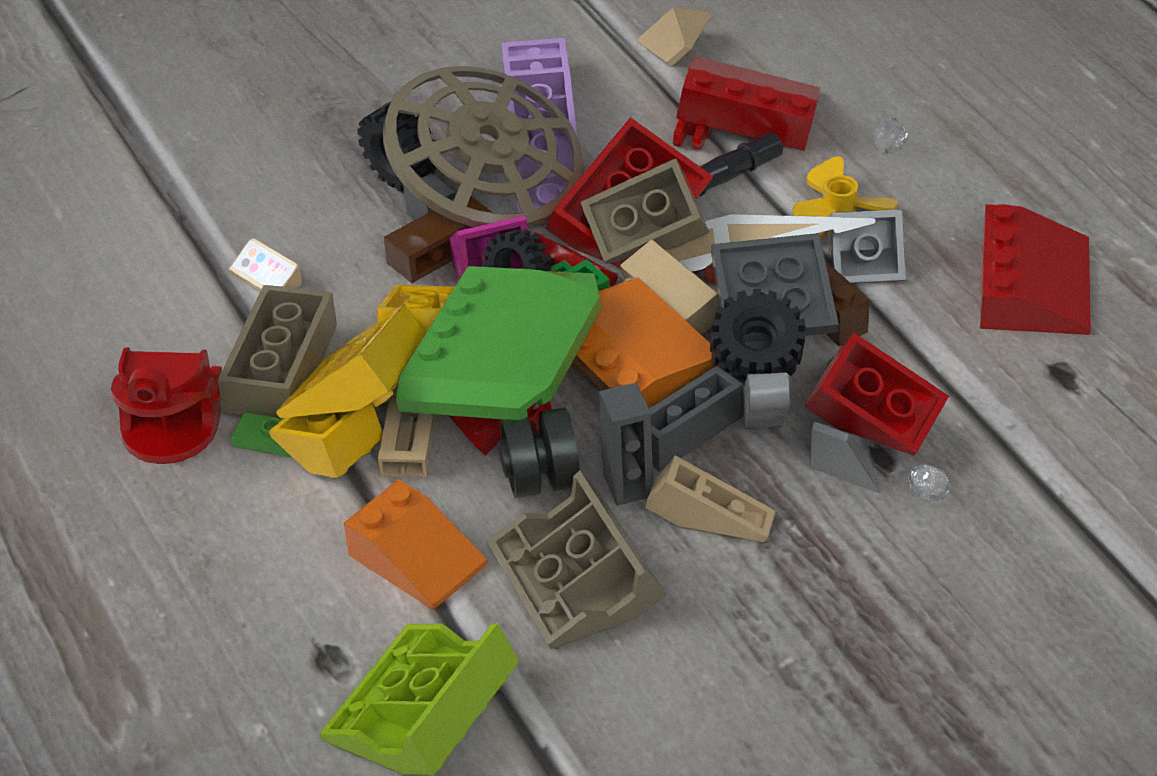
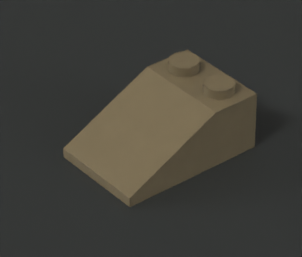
(645, 208)

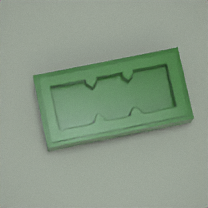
(254, 434)

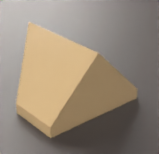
(674, 33)

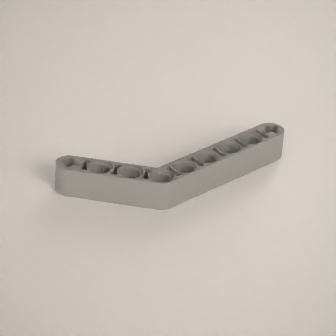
(765, 396)

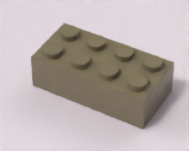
(276, 349)

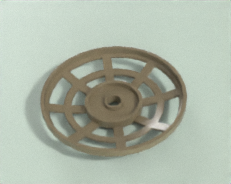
(476, 152)

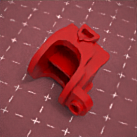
(166, 404)

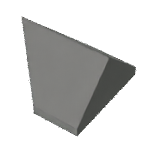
(842, 455)

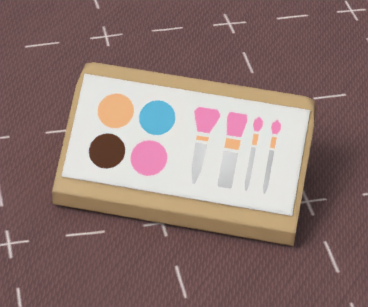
(263, 265)

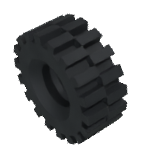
(372, 140)
(759, 315)

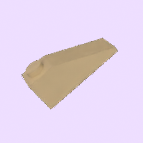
(707, 504)

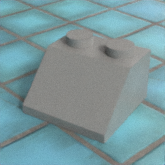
(870, 251)

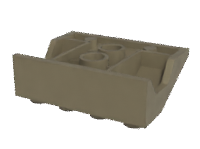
(575, 567)

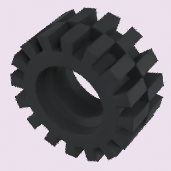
(523, 244)

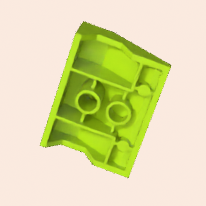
(421, 697)

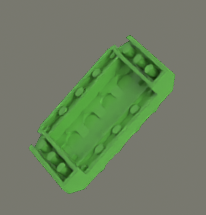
(500, 343)

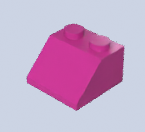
(469, 244)

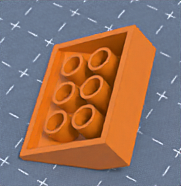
(643, 343)

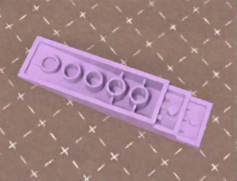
(546, 69)

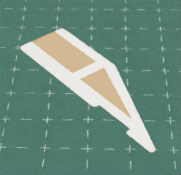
(737, 227)

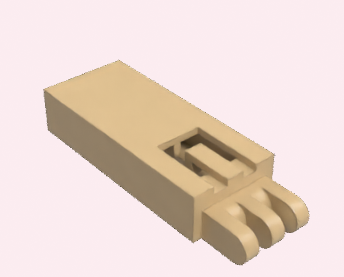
(406, 445)

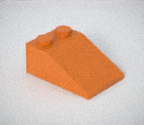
(412, 545)

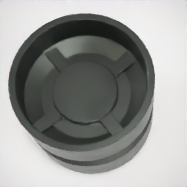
(529, 454)

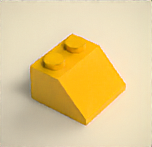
(329, 441)

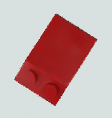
(876, 397)

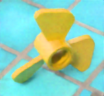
(838, 192)

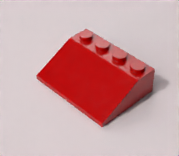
(747, 102)
(625, 157)
(1033, 273)

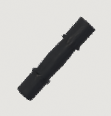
(746, 157)

